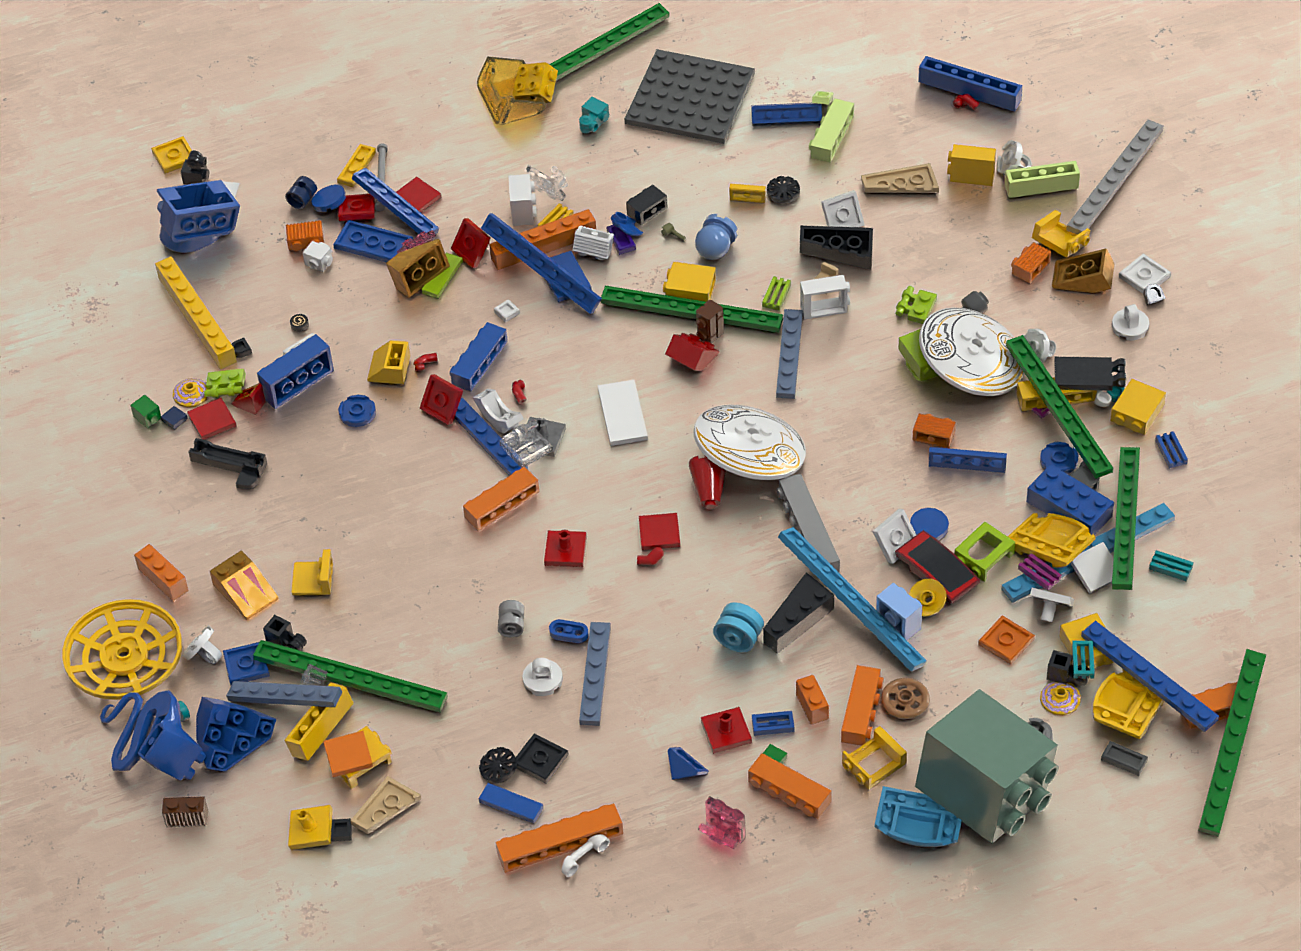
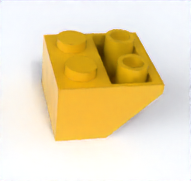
(390, 363)

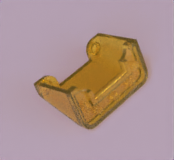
(496, 88)

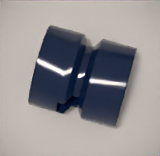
(301, 192)

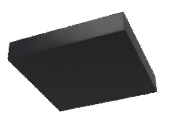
(540, 758)

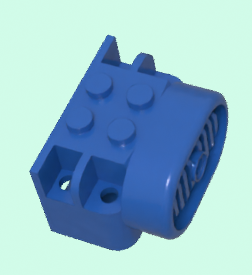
(196, 215)

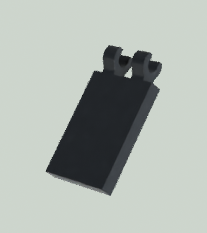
(1089, 373)

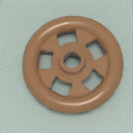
(905, 693)

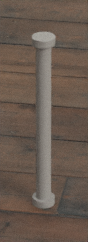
(382, 149)

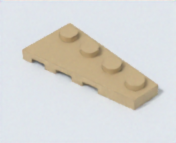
(902, 180)

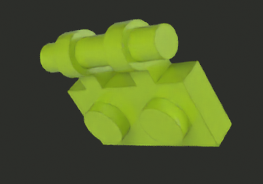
(922, 305)
(225, 383)

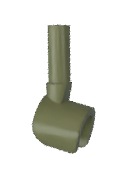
(669, 229)

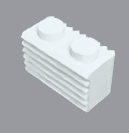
(593, 242)

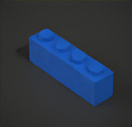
(478, 356)

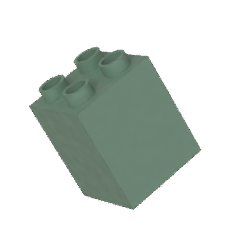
(987, 766)

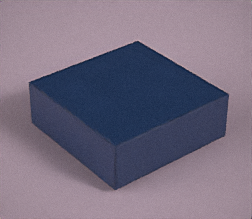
(174, 417)

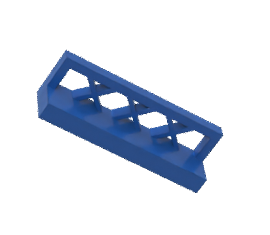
(786, 112)
(967, 459)

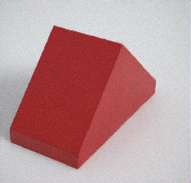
(250, 399)

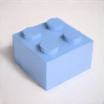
(900, 610)

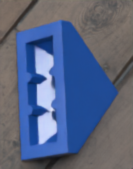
(684, 765)

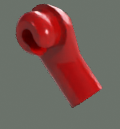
(424, 359)
(517, 387)
(652, 558)

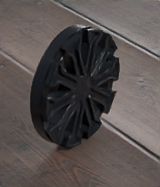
(783, 189)
(498, 765)

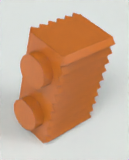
(302, 234)
(1031, 262)
(934, 430)
(812, 699)

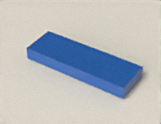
(511, 803)

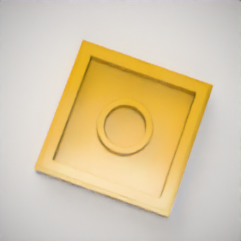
(172, 154)

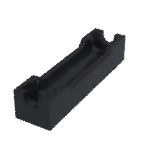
(227, 458)

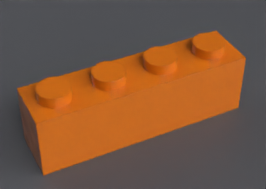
(501, 498)
(861, 705)
(789, 786)

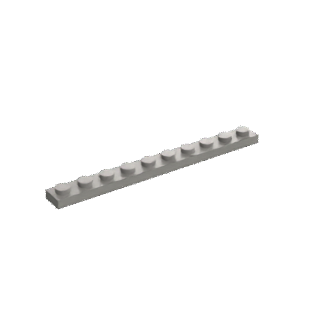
(1115, 177)

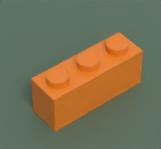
(161, 572)
(1217, 699)

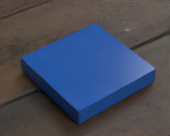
(242, 665)

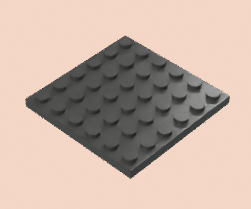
(689, 96)

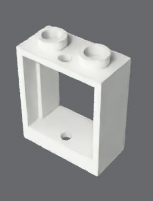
(824, 307)

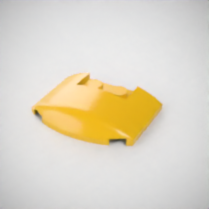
(1052, 538)
(1125, 704)

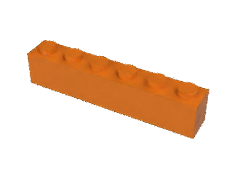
(545, 237)
(558, 837)

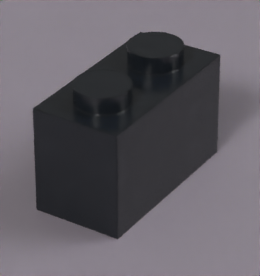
(646, 204)

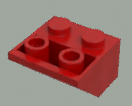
(691, 351)

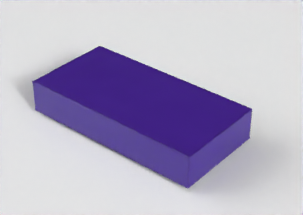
(621, 240)

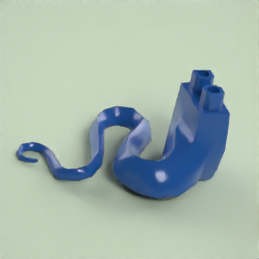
(156, 736)

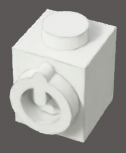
(318, 256)

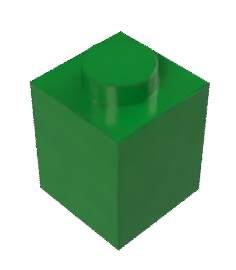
(146, 411)

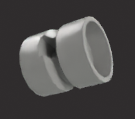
(511, 618)

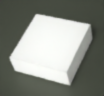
(506, 310)

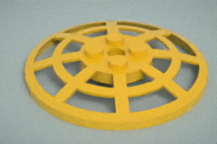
(119, 643)

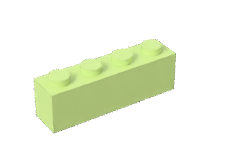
(832, 130)
(1042, 179)

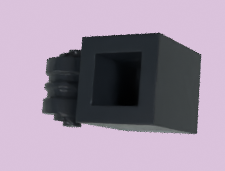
(195, 169)
(280, 632)
(1061, 669)

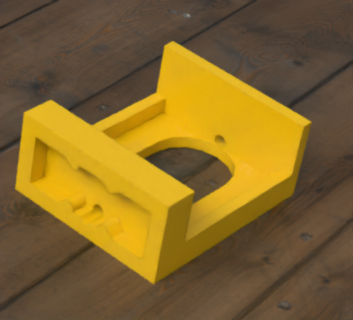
(888, 745)

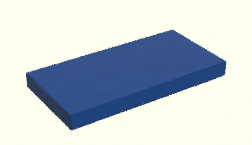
(369, 241)

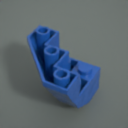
(230, 732)

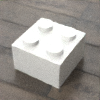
(522, 199)

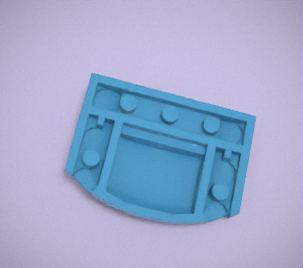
(915, 819)

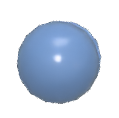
(715, 237)

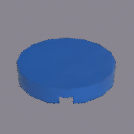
(328, 197)
(357, 410)
(1059, 455)
(931, 521)

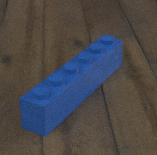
(970, 82)

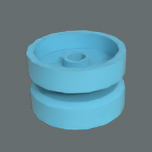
(738, 627)

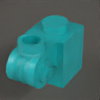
(593, 115)

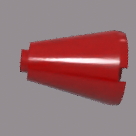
(707, 480)

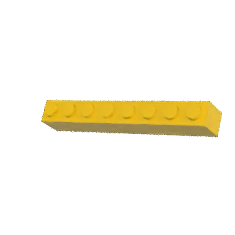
(196, 313)

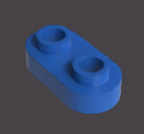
(569, 631)

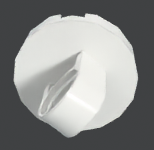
(1011, 157)
(1130, 323)
(1040, 343)
(203, 647)
(542, 677)

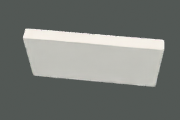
(622, 412)

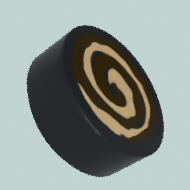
(299, 322)

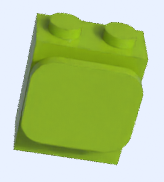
(915, 361)

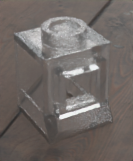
(313, 676)

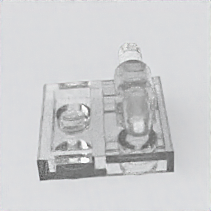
(551, 185)
(525, 444)

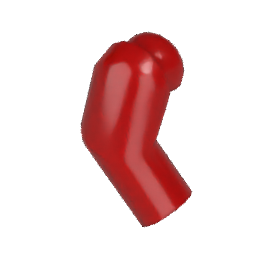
(965, 99)

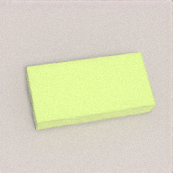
(822, 97)

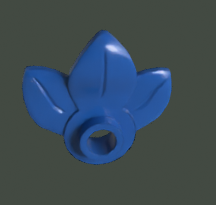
(625, 223)

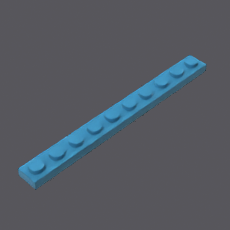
(1145, 524)
(852, 599)

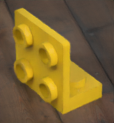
(313, 577)

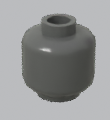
(975, 301)

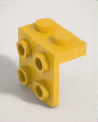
(535, 80)

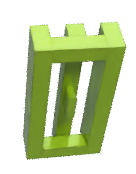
(780, 283)

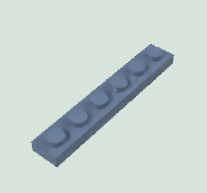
(789, 354)
(595, 674)
(284, 694)

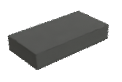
(1124, 758)

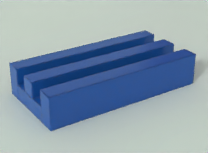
(1159, 440)
(773, 725)

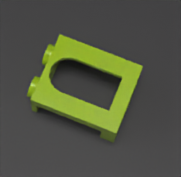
(1003, 547)

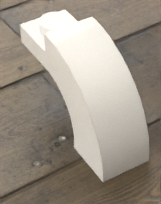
(496, 412)

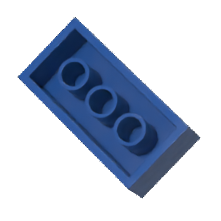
(295, 371)
(1064, 495)

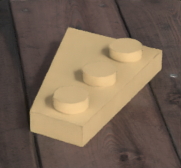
(384, 804)

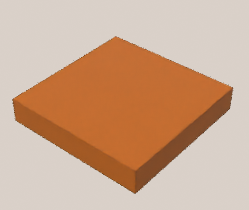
(1006, 639)
(348, 753)

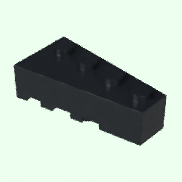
(838, 244)
(798, 613)

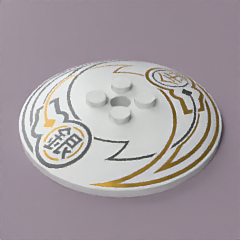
(950, 350)
(767, 454)

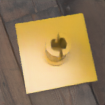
(310, 827)

